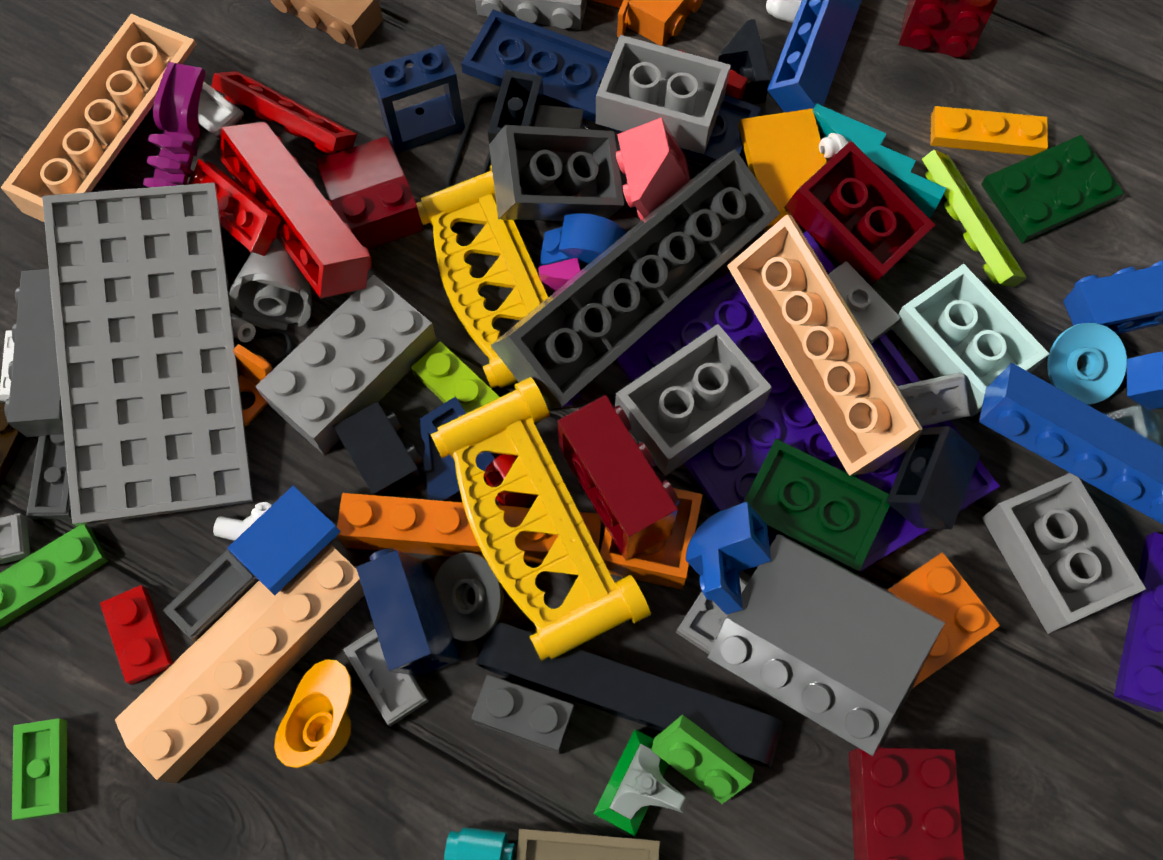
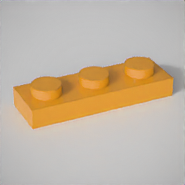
(988, 131)

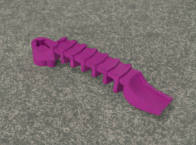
(177, 115)

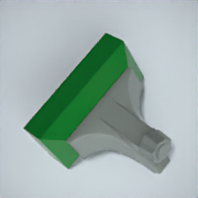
(636, 785)

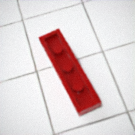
(276, 107)
(239, 211)

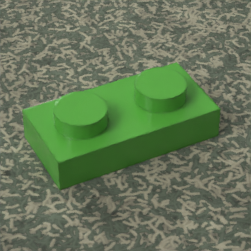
(702, 759)
(39, 769)

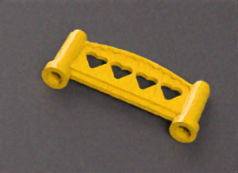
(476, 203)
(595, 599)

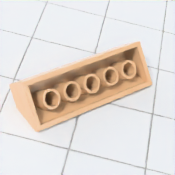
(97, 115)
(825, 349)
(235, 665)

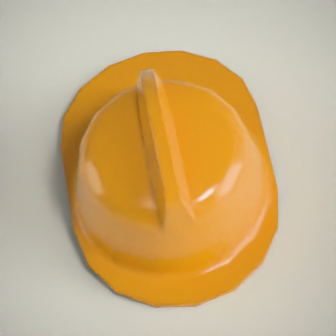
(317, 717)

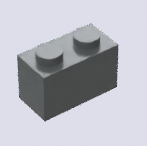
(523, 714)

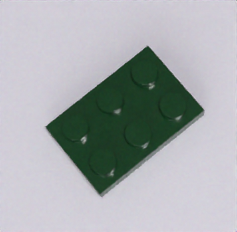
(1052, 188)
(817, 505)

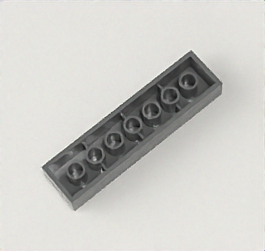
(636, 281)

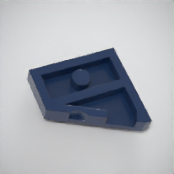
(441, 472)

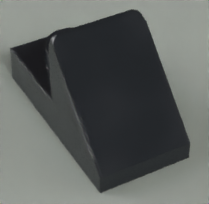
(748, 59)

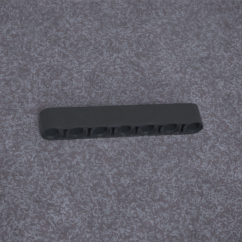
(630, 693)

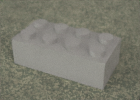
(348, 362)

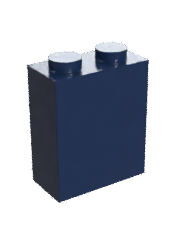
(407, 613)

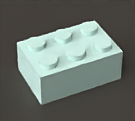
(967, 332)

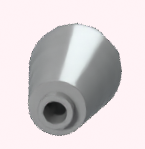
(272, 290)

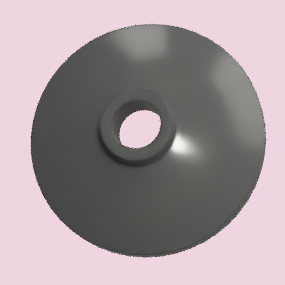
(457, 584)

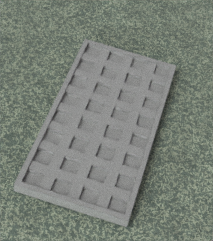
(145, 353)

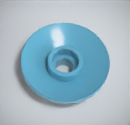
(1102, 365)

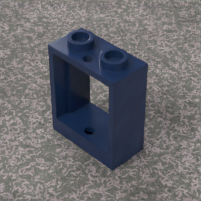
(425, 120)

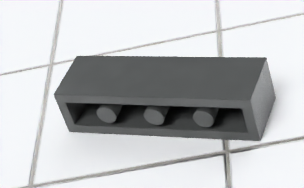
(34, 377)

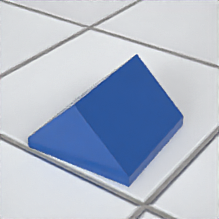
(283, 540)

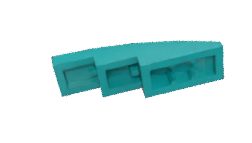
(894, 165)

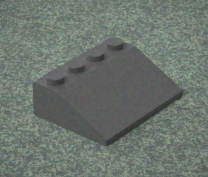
(827, 643)

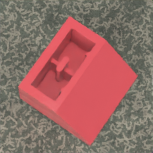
(652, 166)

